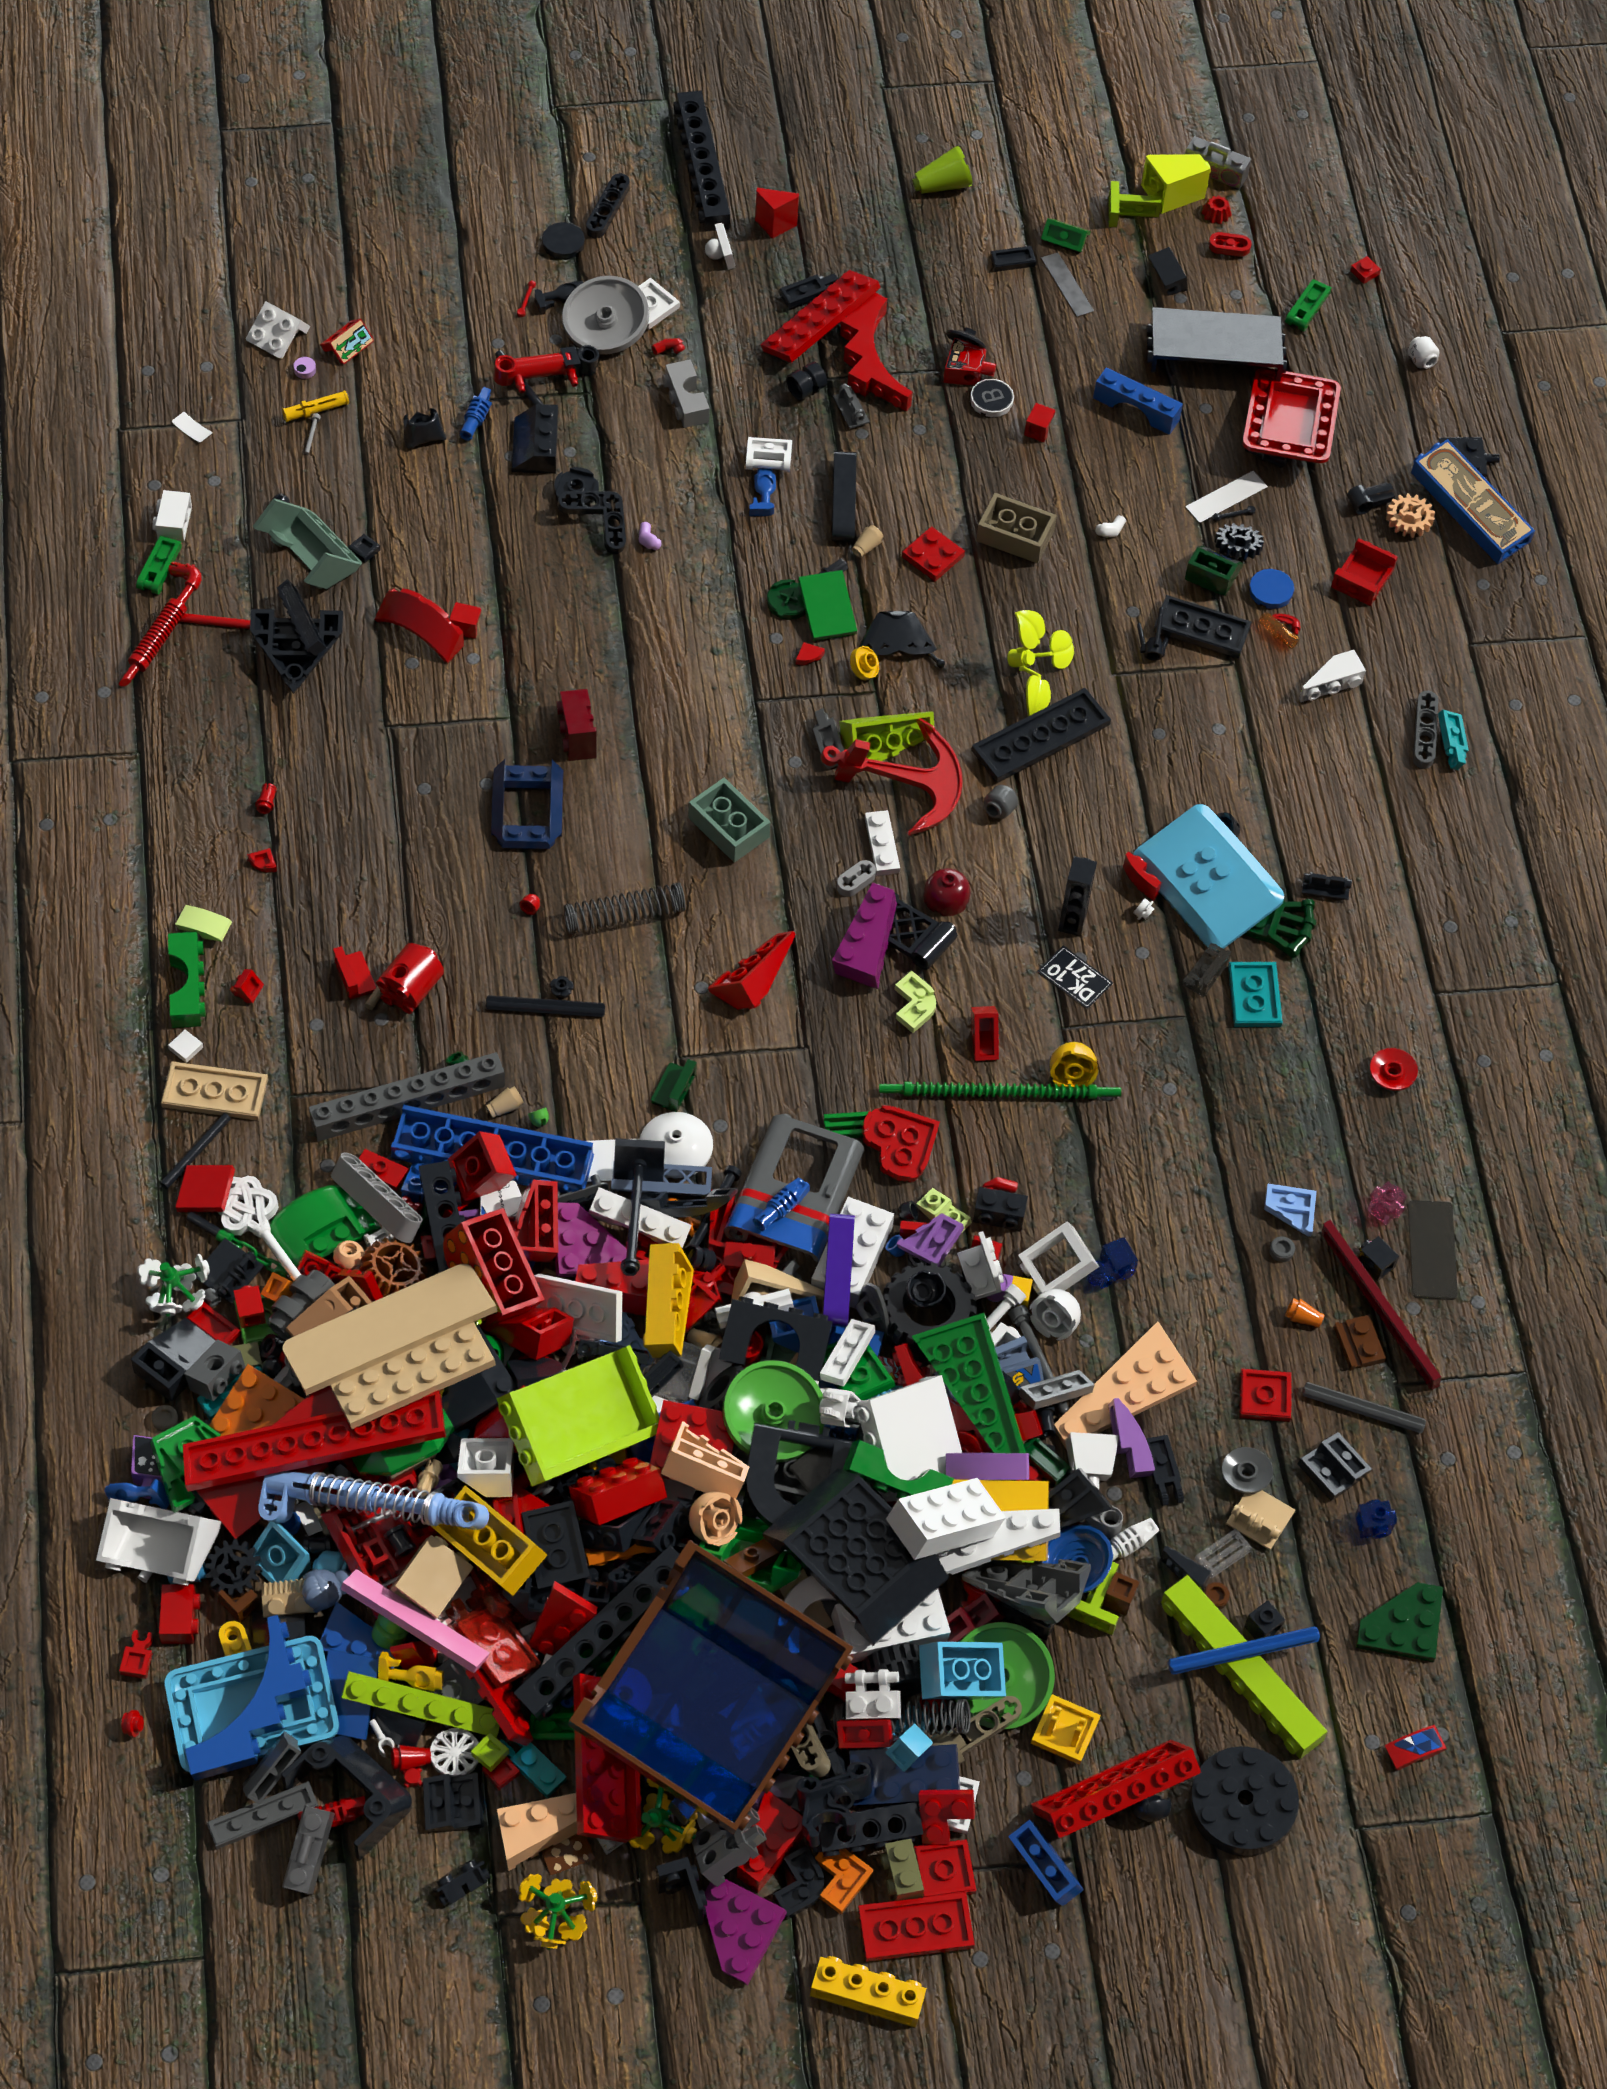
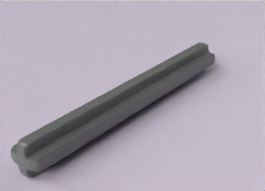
(1364, 1407)

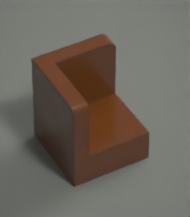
(1120, 1593)
(239, 1606)

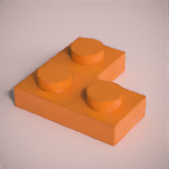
(849, 1878)

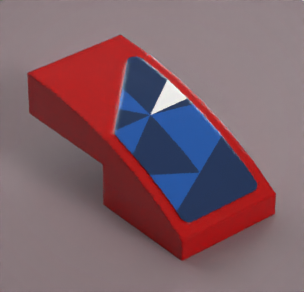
(1415, 1746)

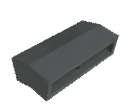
(271, 1767)

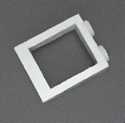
(1071, 1276)

